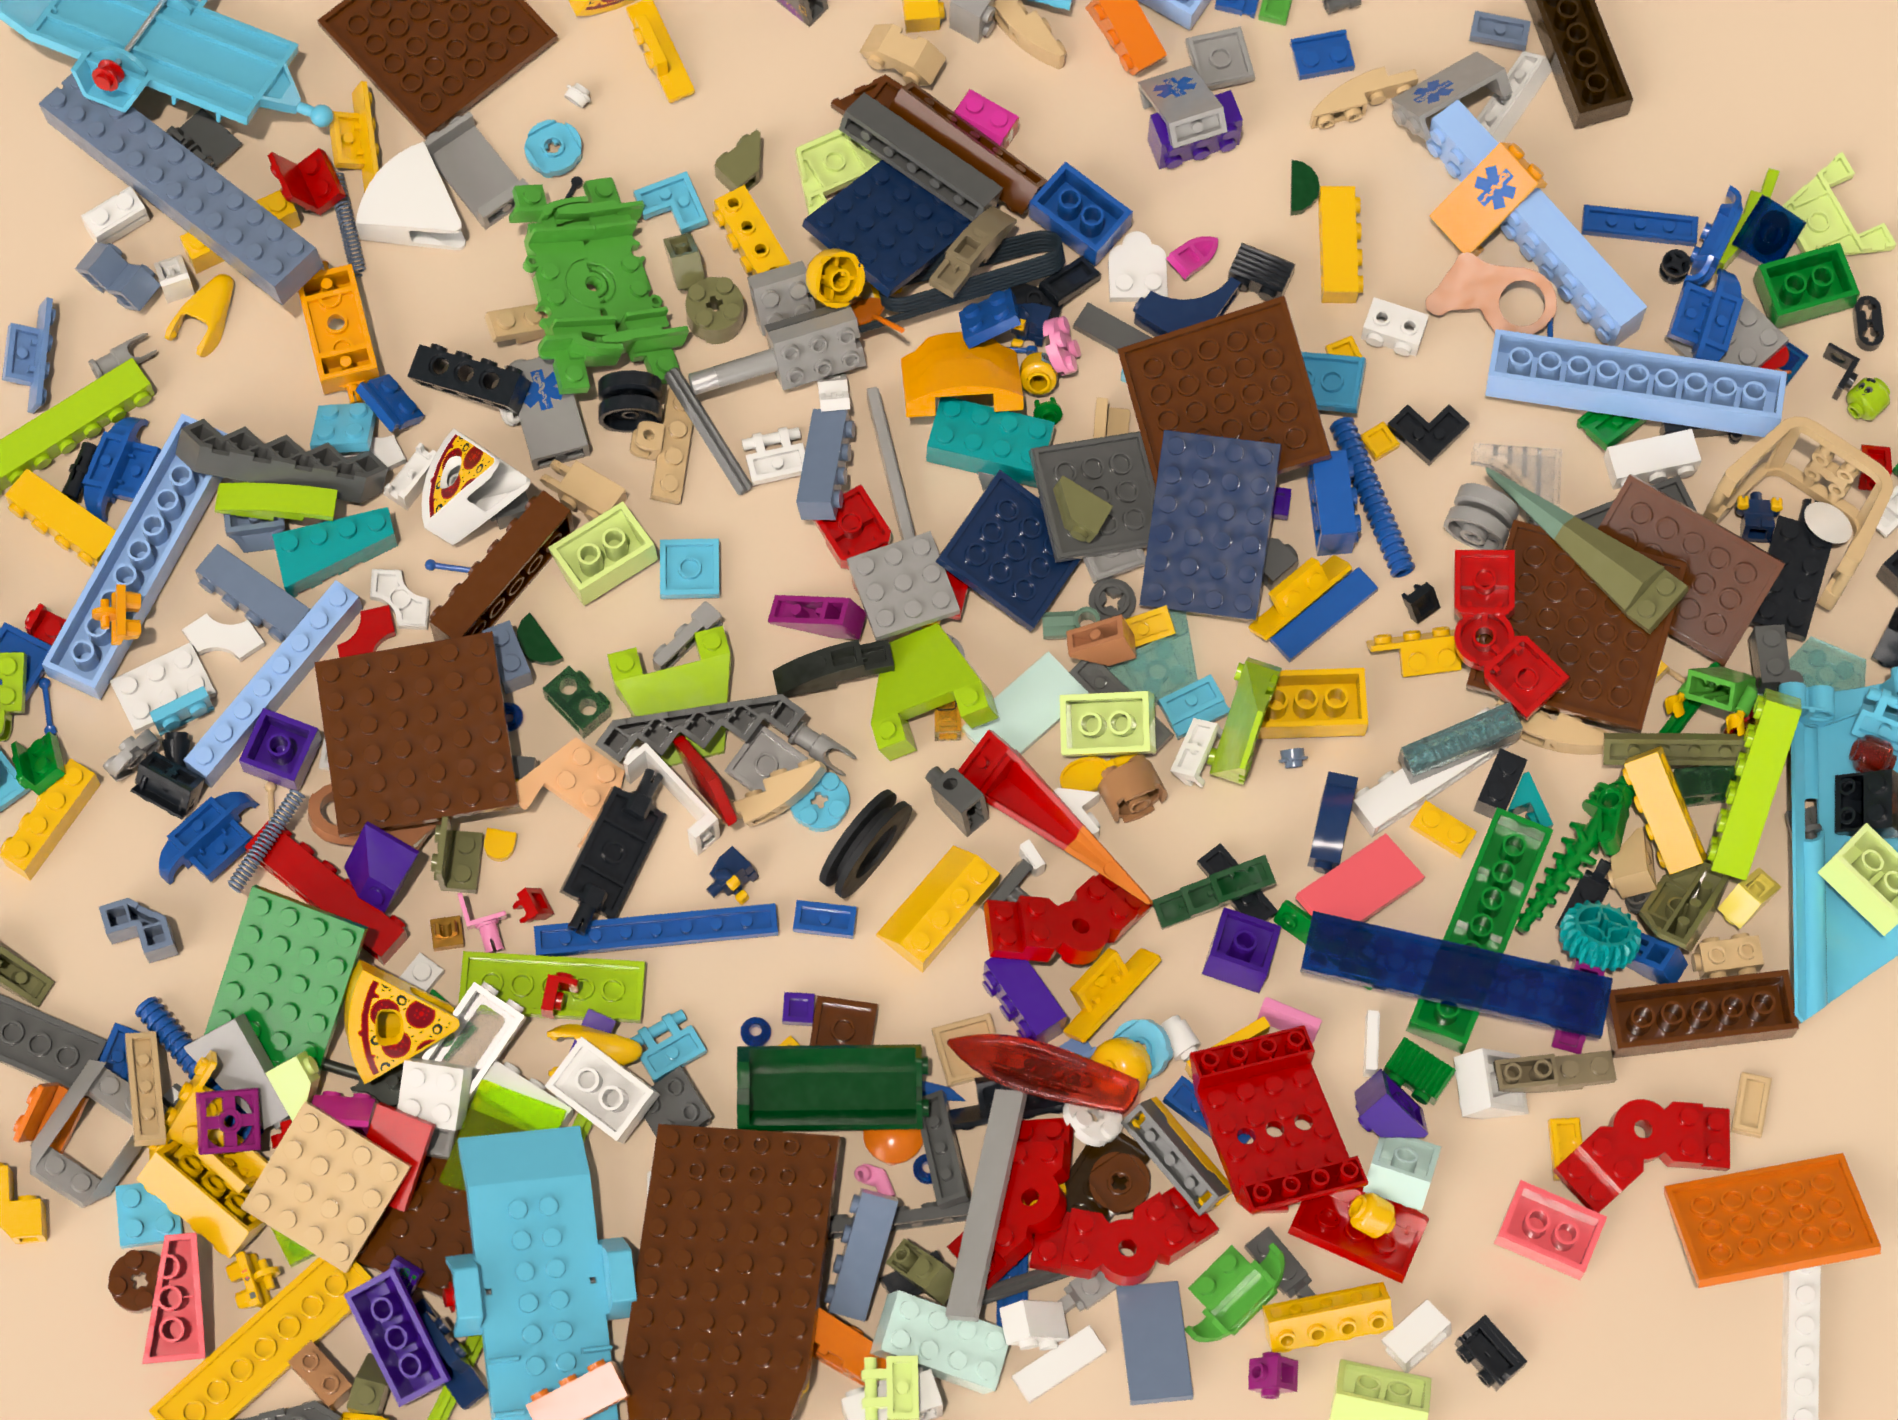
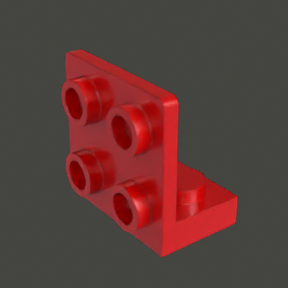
(308, 183)

